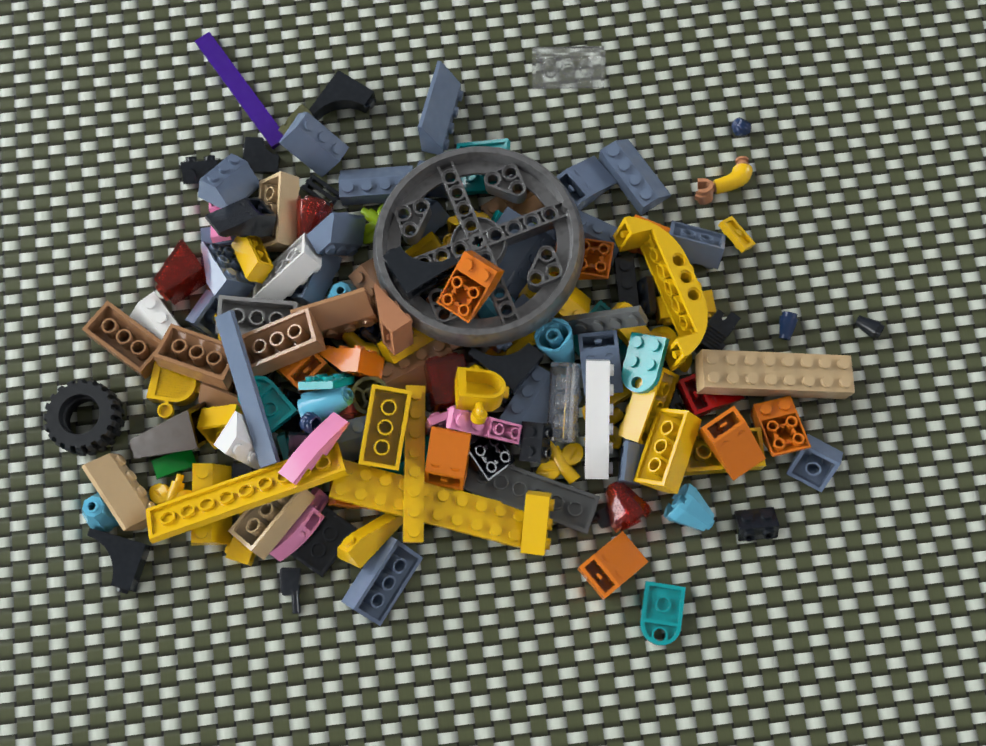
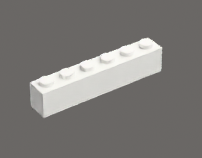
(597, 419)

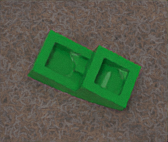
(173, 463)

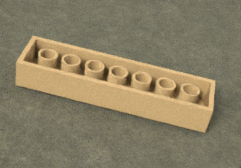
(774, 374)

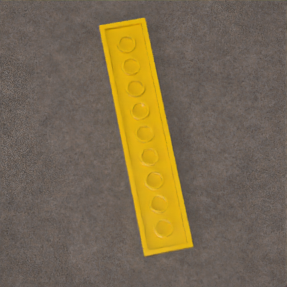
(237, 496)
(442, 505)

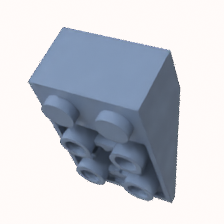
(586, 181)
(223, 271)
(601, 346)

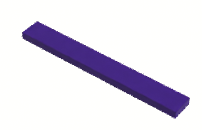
(240, 89)

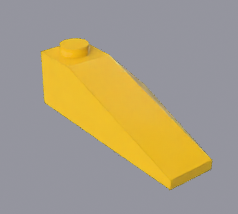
(367, 540)

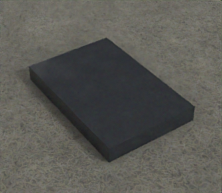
(320, 548)

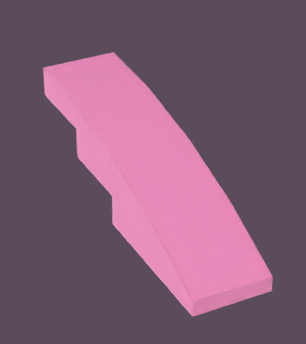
(313, 447)

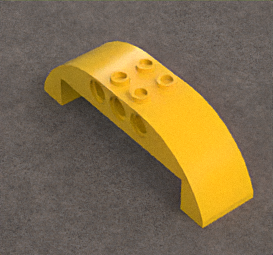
(674, 280)

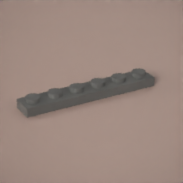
(606, 320)

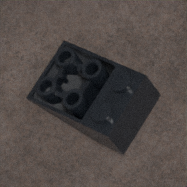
(243, 219)
(488, 456)

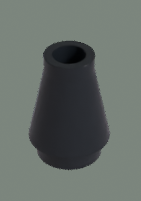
(871, 327)

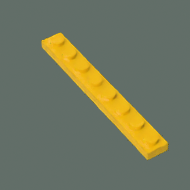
(414, 467)

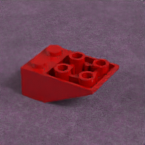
(702, 403)

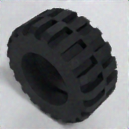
(63, 406)

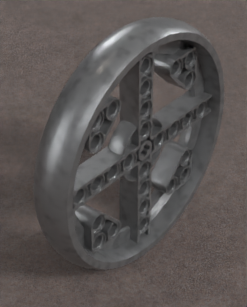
(496, 166)

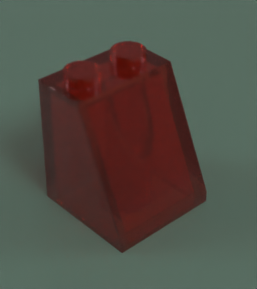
(180, 274)
(440, 380)

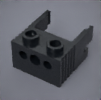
(717, 331)

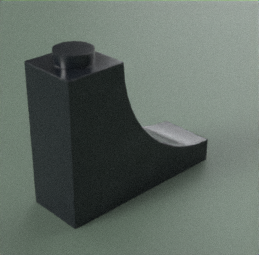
(343, 93)
(416, 275)
(513, 367)
(127, 559)

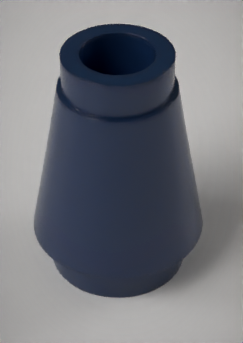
(787, 325)

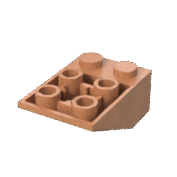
(393, 322)

